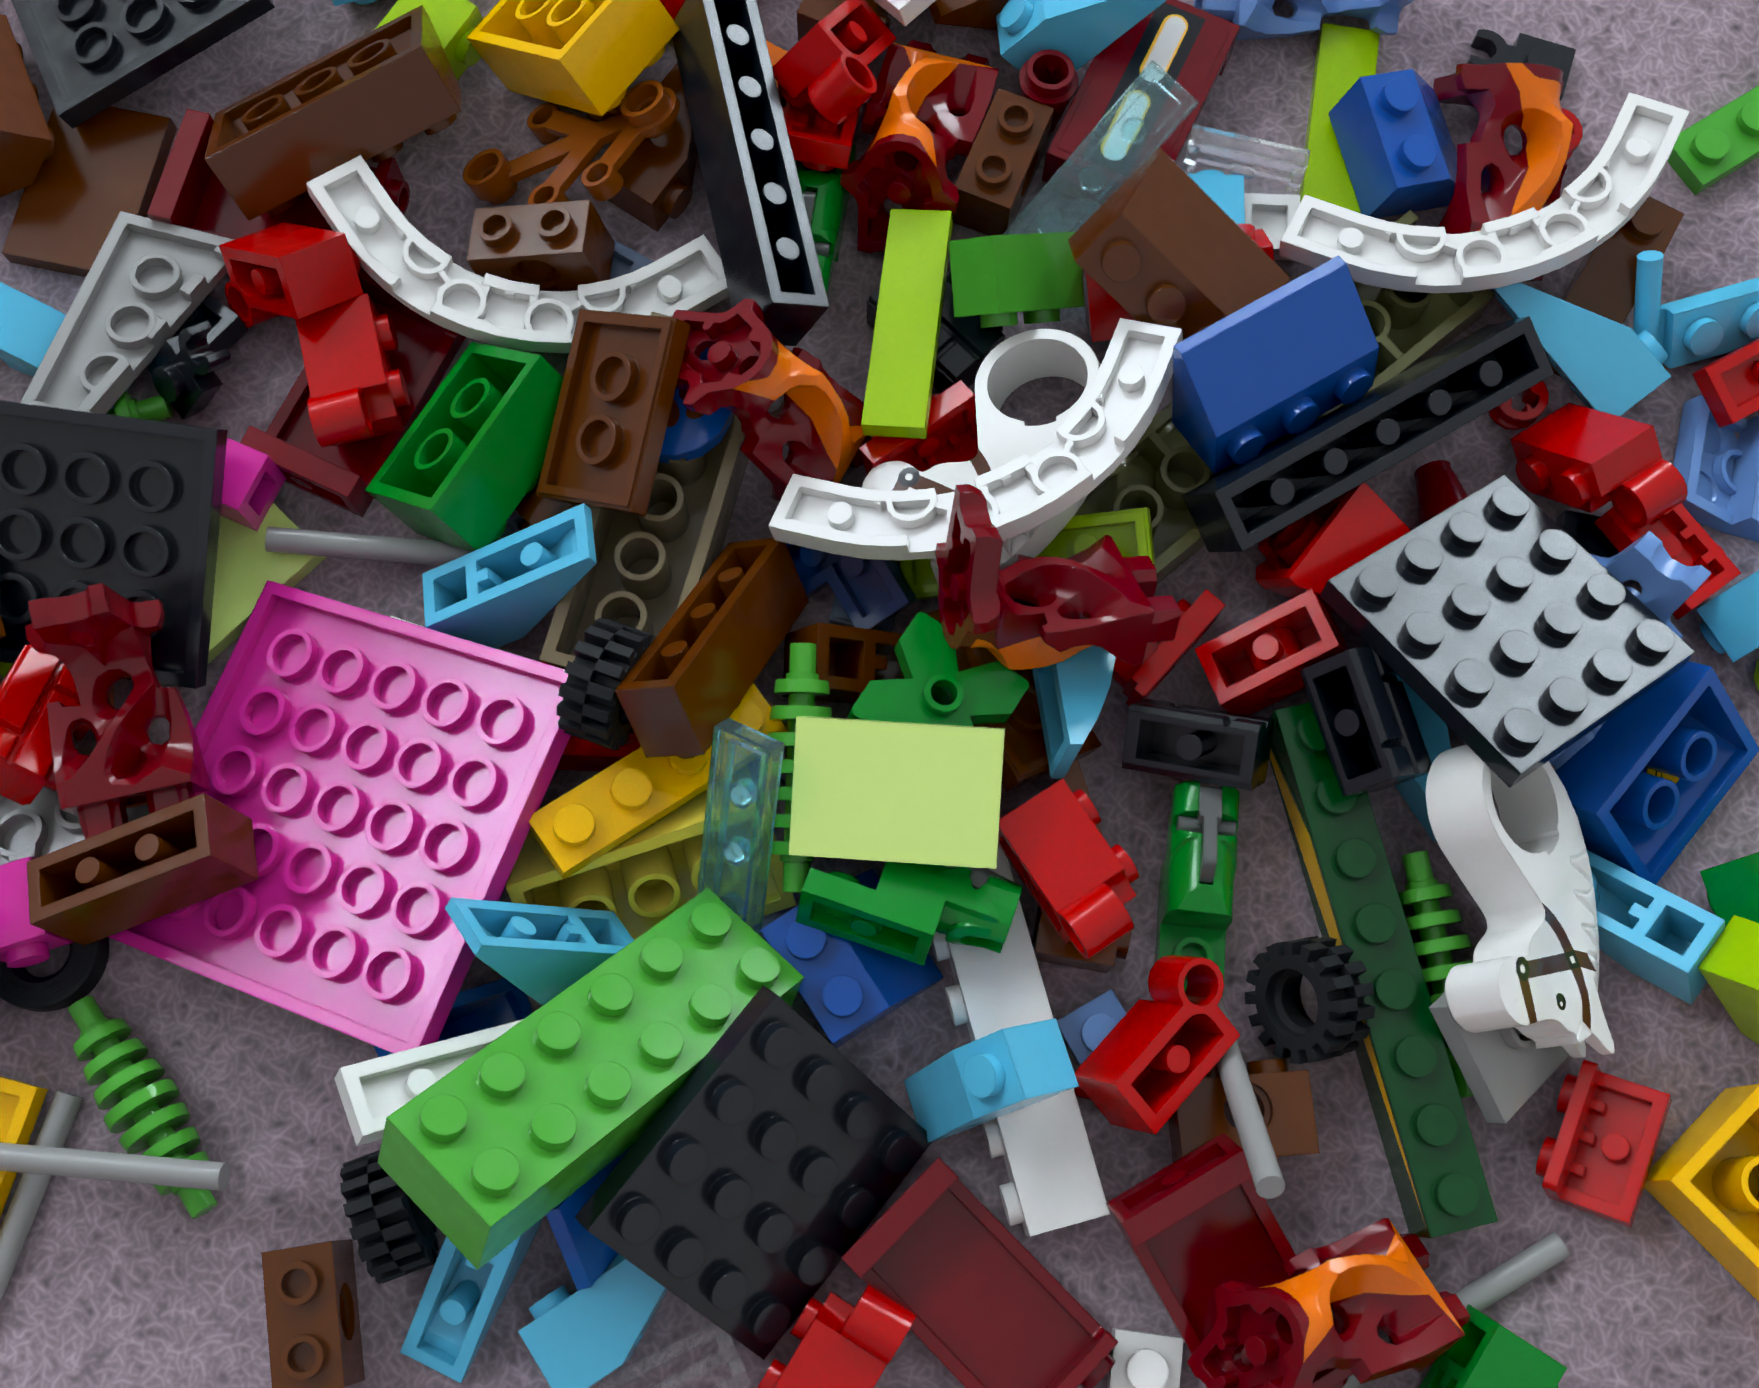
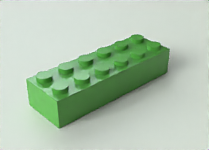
(576, 1078)

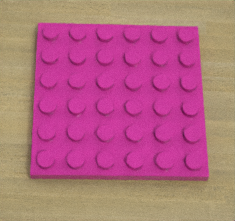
(376, 790)

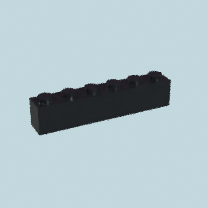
(749, 165)
(1367, 435)

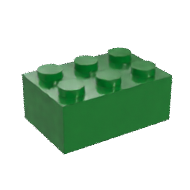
(473, 448)

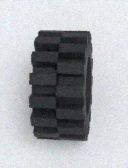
(589, 695)
(1337, 992)
(386, 1223)

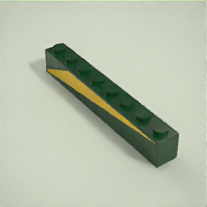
(1404, 1052)

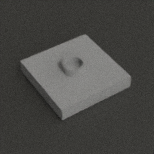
(1497, 1064)

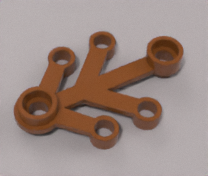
(643, 113)

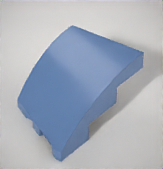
(1719, 470)

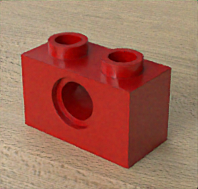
(1264, 656)

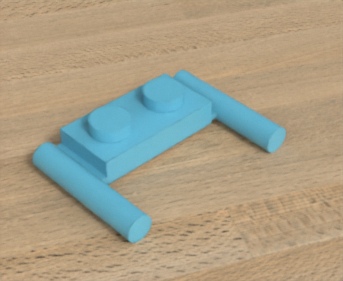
(1697, 324)

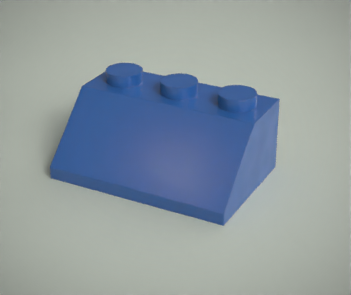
(1273, 366)
(1677, 729)

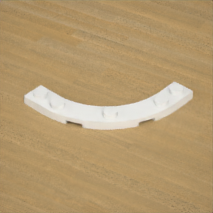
(1507, 248)
(490, 306)
(1017, 494)

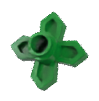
(935, 688)

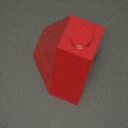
(1327, 543)

